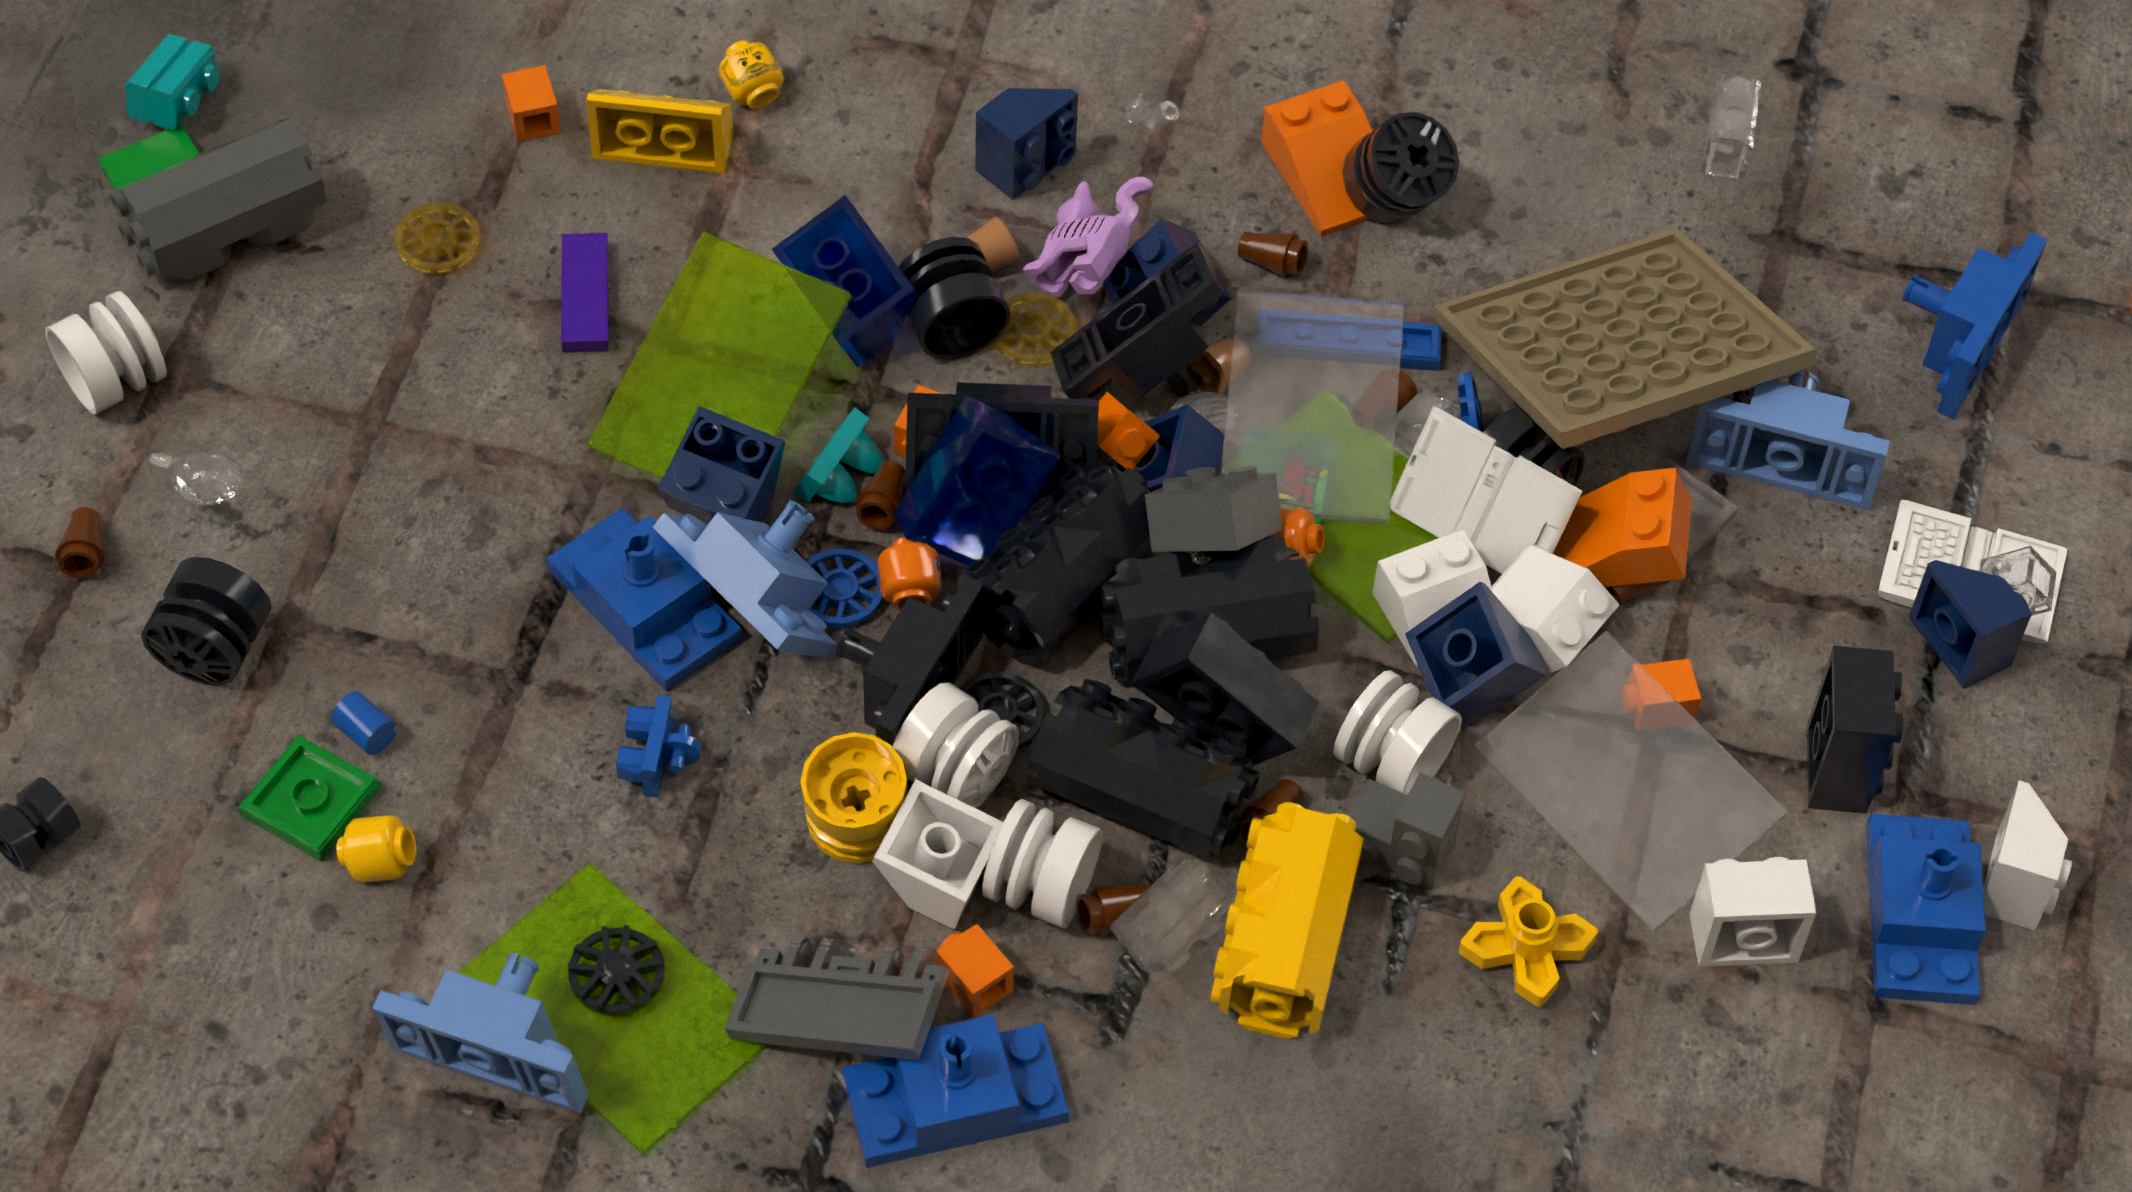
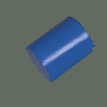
(363, 723)

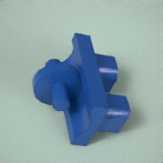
(662, 745)

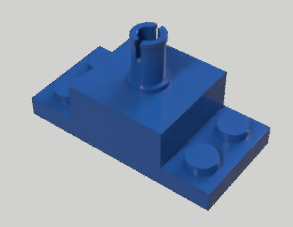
(1974, 316)
(646, 597)
(1925, 908)
(958, 1093)

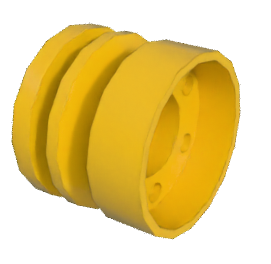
(848, 774)

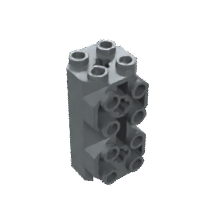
(239, 190)

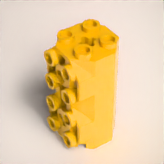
(1287, 920)

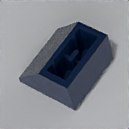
(1025, 137)
(1149, 255)
(722, 469)

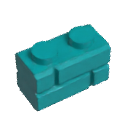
(171, 82)

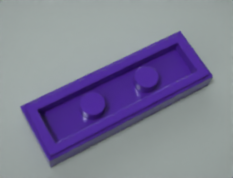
(585, 292)

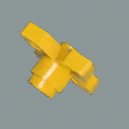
(1529, 939)

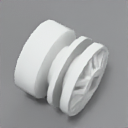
(113, 348)
(1393, 732)
(956, 746)
(1033, 860)

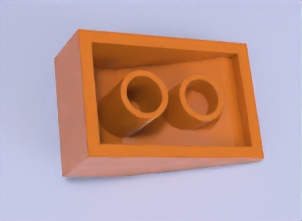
(1309, 146)
(1631, 529)

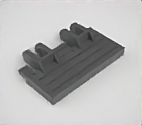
(838, 1000)

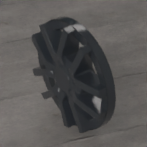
(1004, 703)
(616, 970)

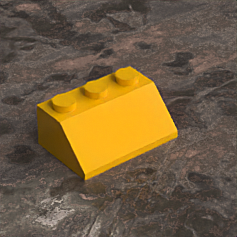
(659, 130)

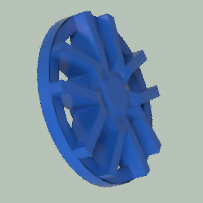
(1469, 401)
(845, 588)

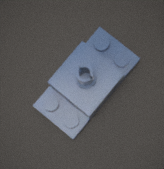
(1790, 442)
(757, 573)
(486, 1034)

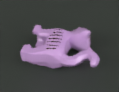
(1086, 241)

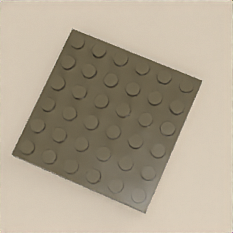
(1623, 337)

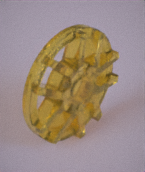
(437, 238)
(1035, 328)

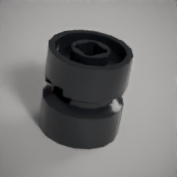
(36, 819)

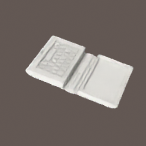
(1483, 490)
(1934, 534)

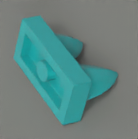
(850, 446)

